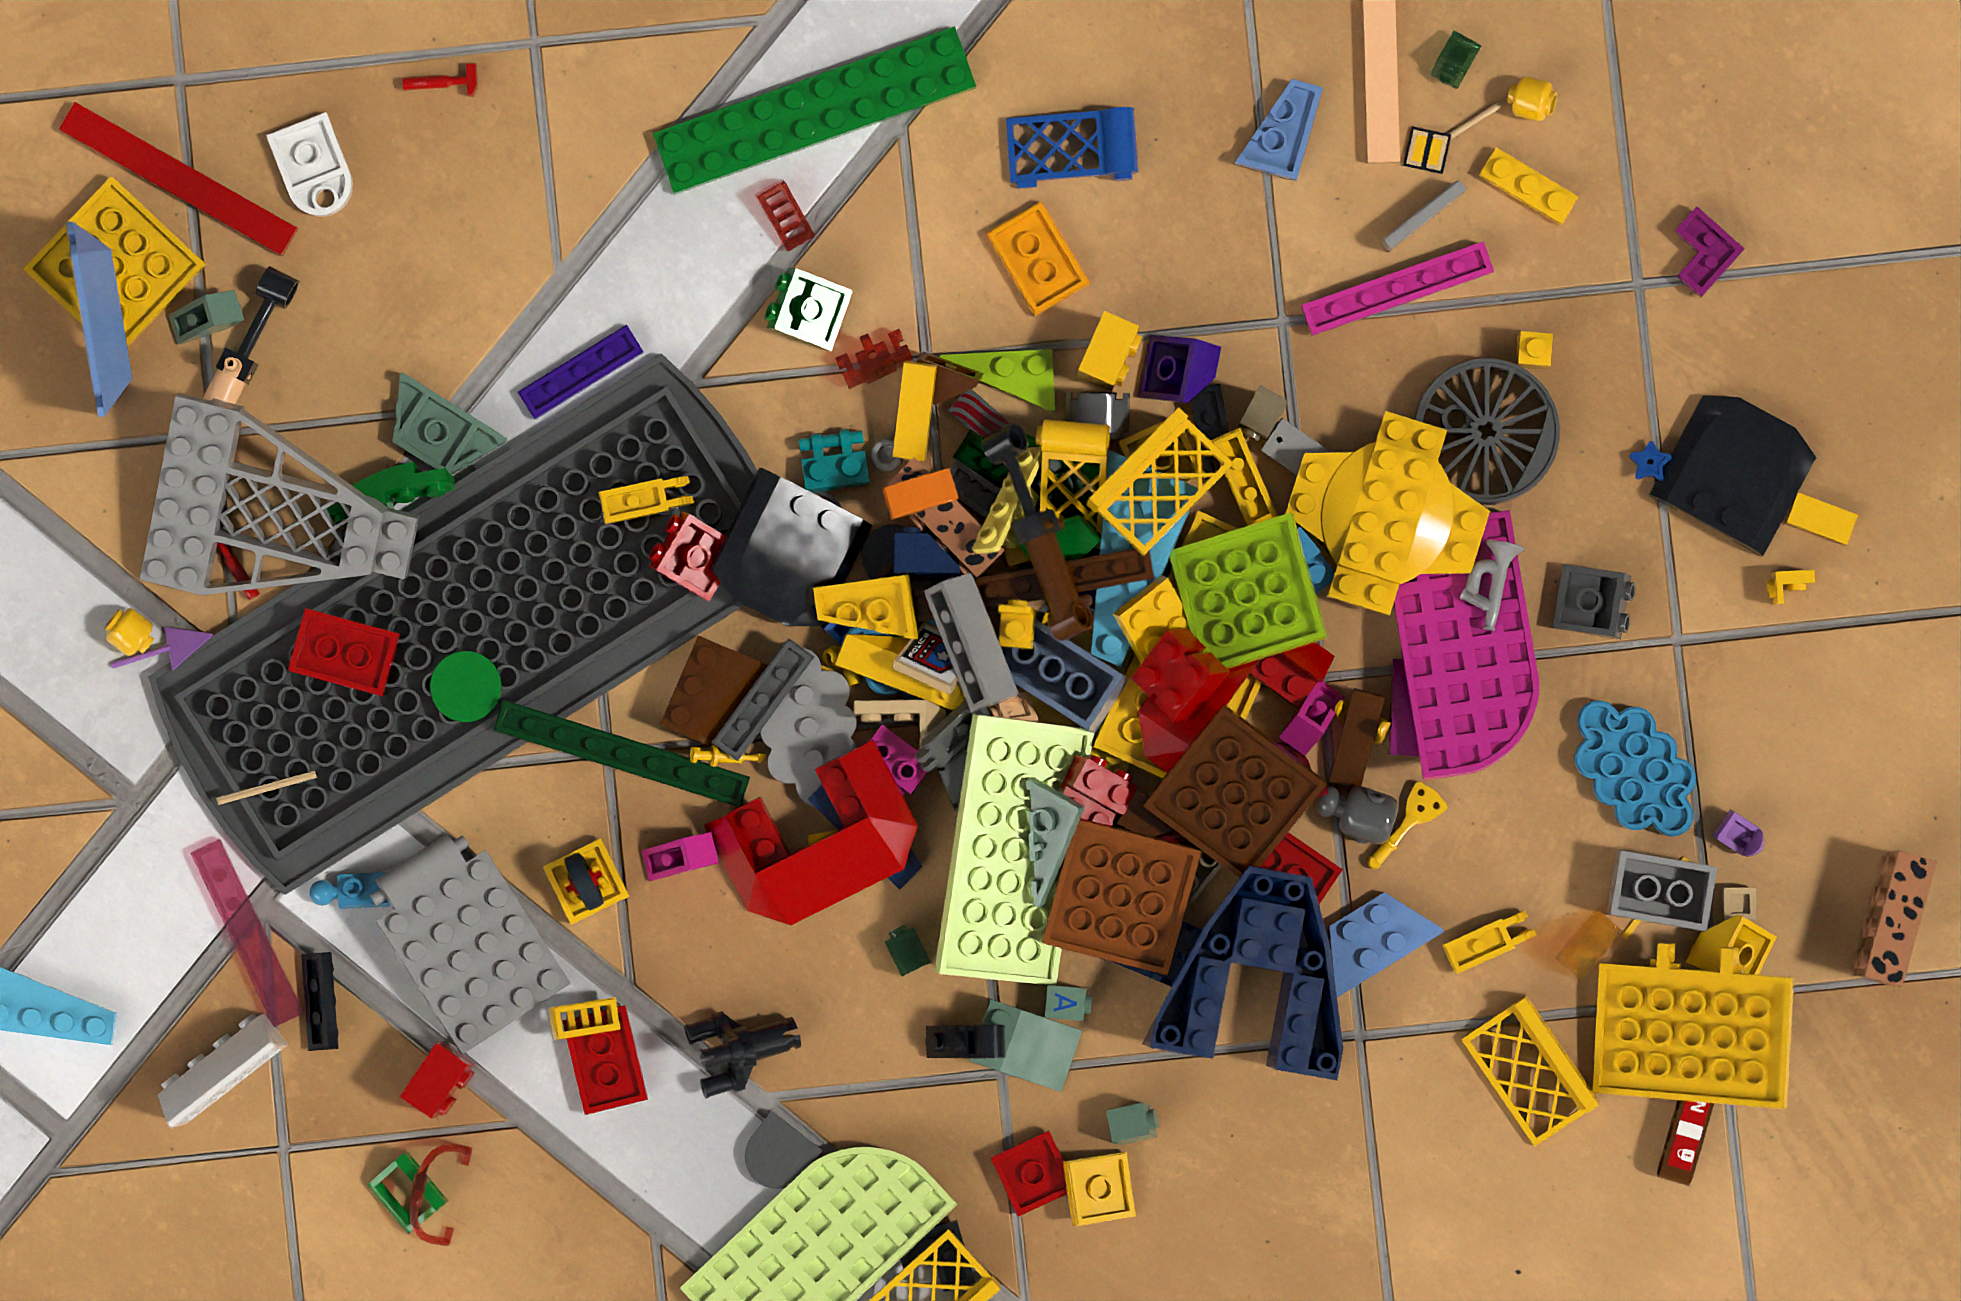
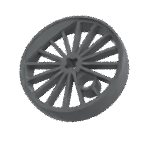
(1545, 449)

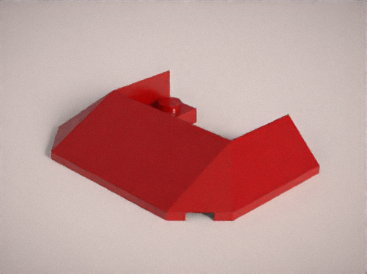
(1288, 674)
(860, 854)

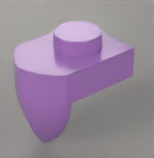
(1740, 834)

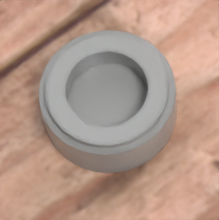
(883, 456)

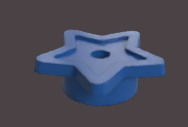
(1654, 470)

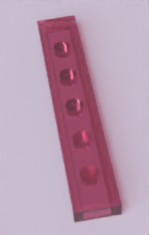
(247, 933)

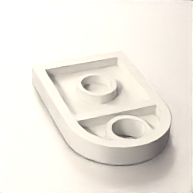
(312, 163)

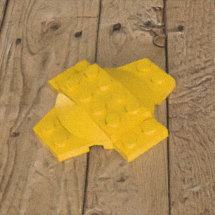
(1387, 513)

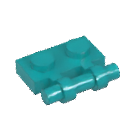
(834, 471)

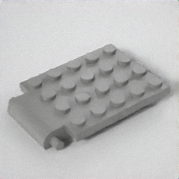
(465, 941)

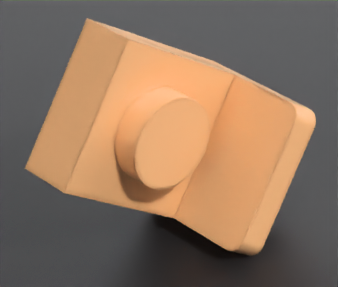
(1017, 707)

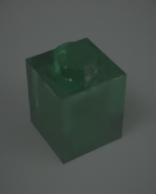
(907, 950)

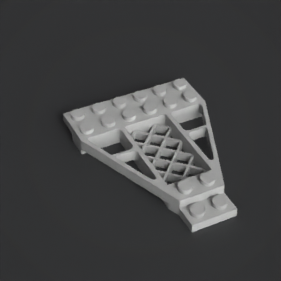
(194, 496)

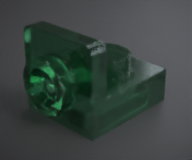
(1455, 60)

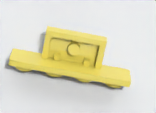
(1007, 507)

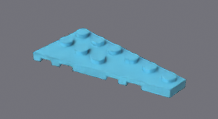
(1108, 639)

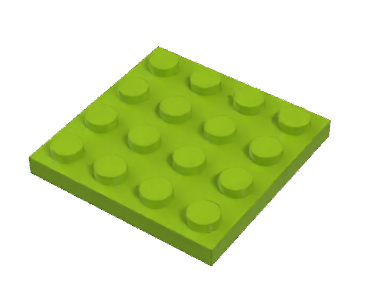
(1249, 592)

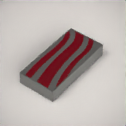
(976, 414)

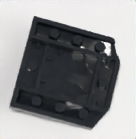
(1735, 470)
(784, 548)

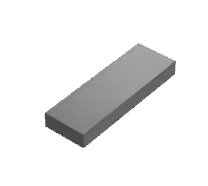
(1423, 215)

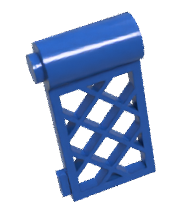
(1115, 146)

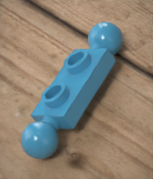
(352, 891)

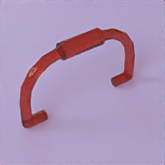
(419, 1187)

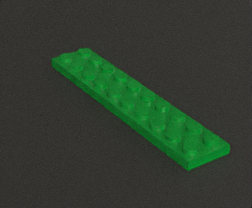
(814, 110)

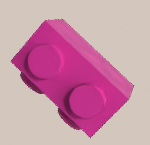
(899, 759)

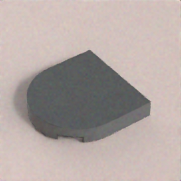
(778, 1153)

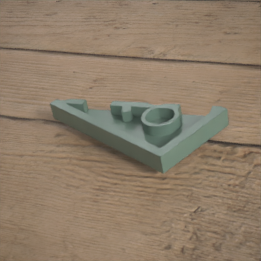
(1052, 826)

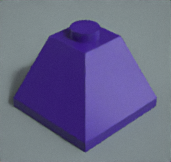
(1177, 368)

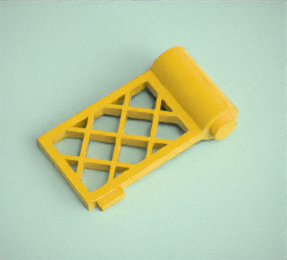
(1069, 443)

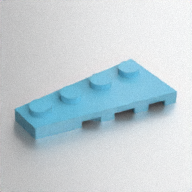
(49, 1012)

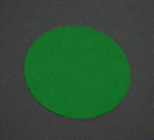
(465, 686)

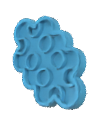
(1635, 768)

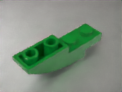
(399, 485)

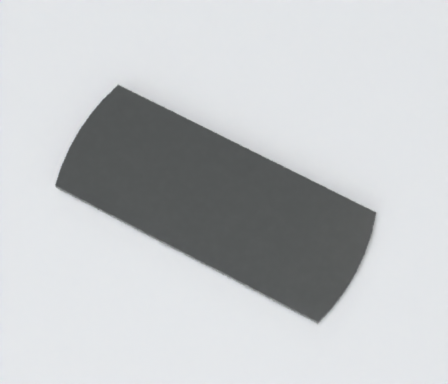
(480, 579)

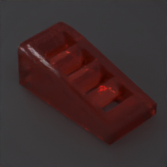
(768, 192)

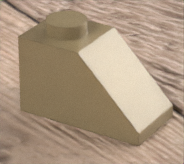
(1262, 414)

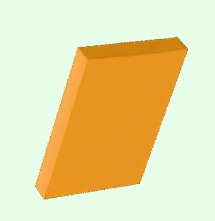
(1038, 258)

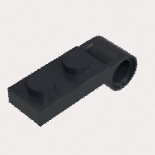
(965, 1041)

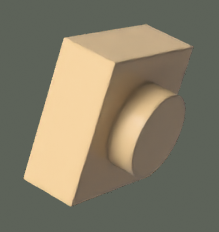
(1739, 902)

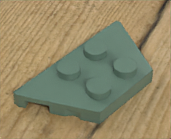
(438, 429)

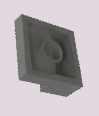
(1593, 601)

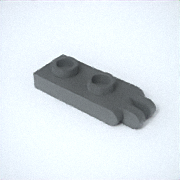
(947, 738)

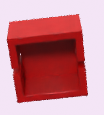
(1177, 679)
(437, 1080)

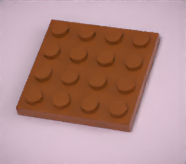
(1121, 896)

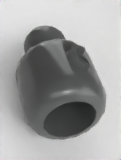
(1362, 814)

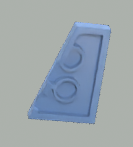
(1284, 133)

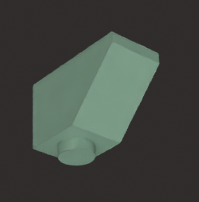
(206, 316)

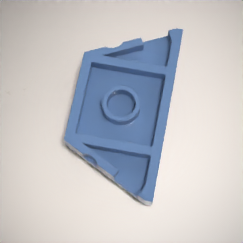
(1374, 939)

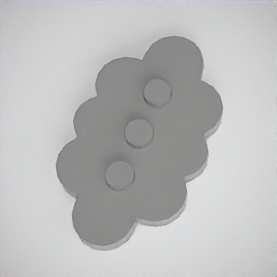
(809, 728)

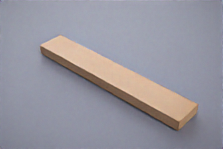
(1381, 81)

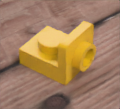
(1793, 579)
(1017, 625)

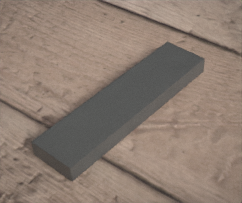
(763, 699)

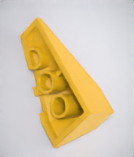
(874, 658)

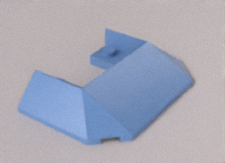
(100, 317)

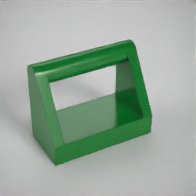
(431, 1193)

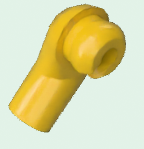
(829, 657)

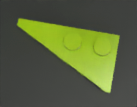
(1020, 373)

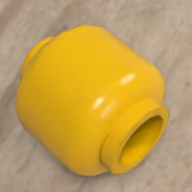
(1532, 98)
(129, 631)

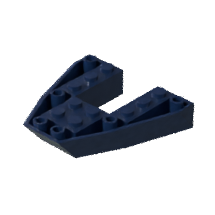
(1268, 924)

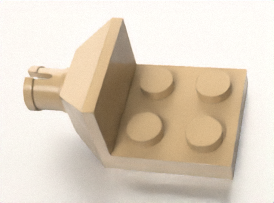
(902, 711)

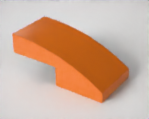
(920, 493)

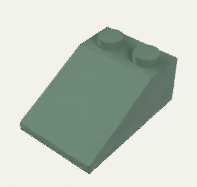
(1034, 1046)

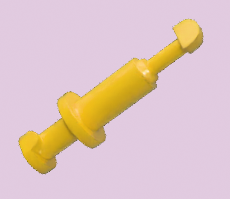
(719, 756)

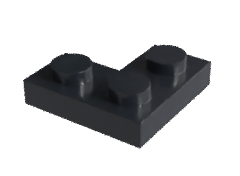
(946, 1252)

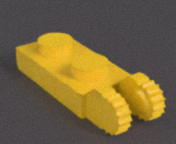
(641, 499)
(1485, 943)

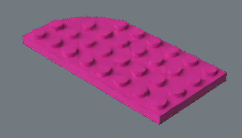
(1467, 684)

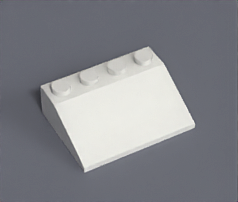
(221, 1070)

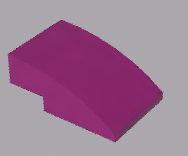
(1402, 732)

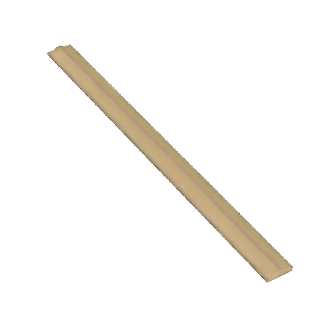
(267, 787)

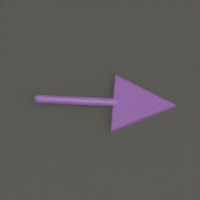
(179, 645)

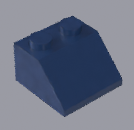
(920, 556)

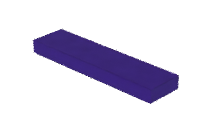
(580, 372)

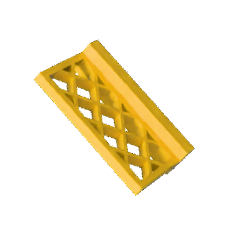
(1139, 462)
(1553, 1053)
(982, 1290)

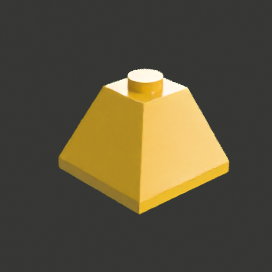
(1736, 932)

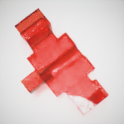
(878, 367)

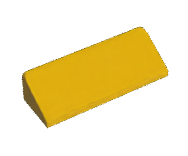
(1245, 478)

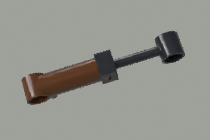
(1068, 611)

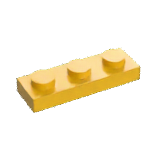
(1528, 186)

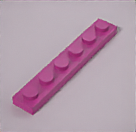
(1397, 288)

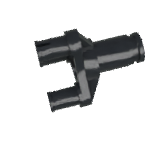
(739, 1049)

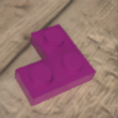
(1714, 250)

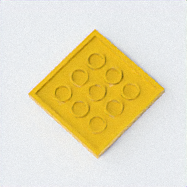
(147, 258)

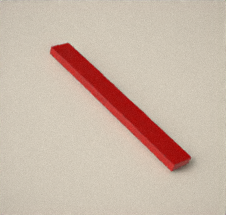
(178, 179)

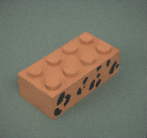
(951, 528)
(1894, 918)

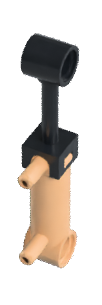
(234, 368)

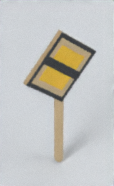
(1429, 148)

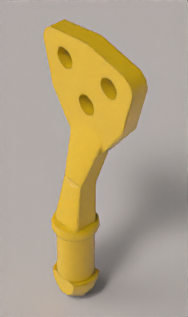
(1412, 817)

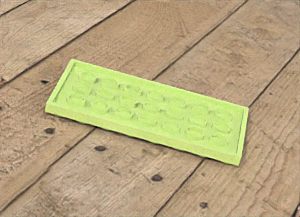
(988, 906)

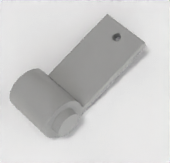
(1288, 446)

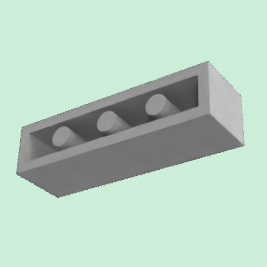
(971, 642)

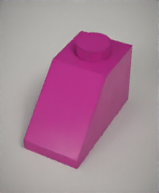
(1312, 718)
(680, 856)

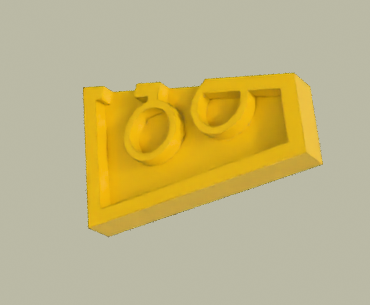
(870, 604)

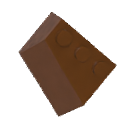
(710, 690)

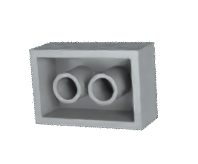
(1661, 890)

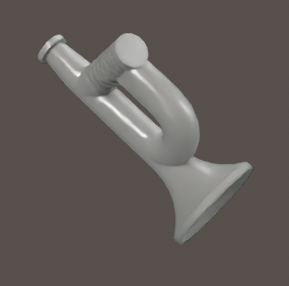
(1503, 555)

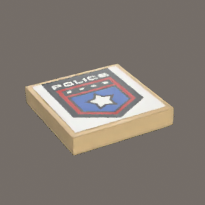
(928, 660)

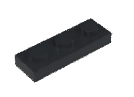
(320, 1001)

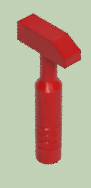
(444, 81)
(237, 570)

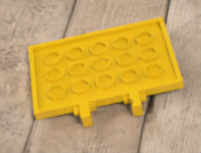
(1693, 1032)

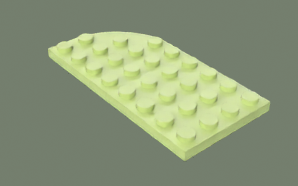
(827, 1231)

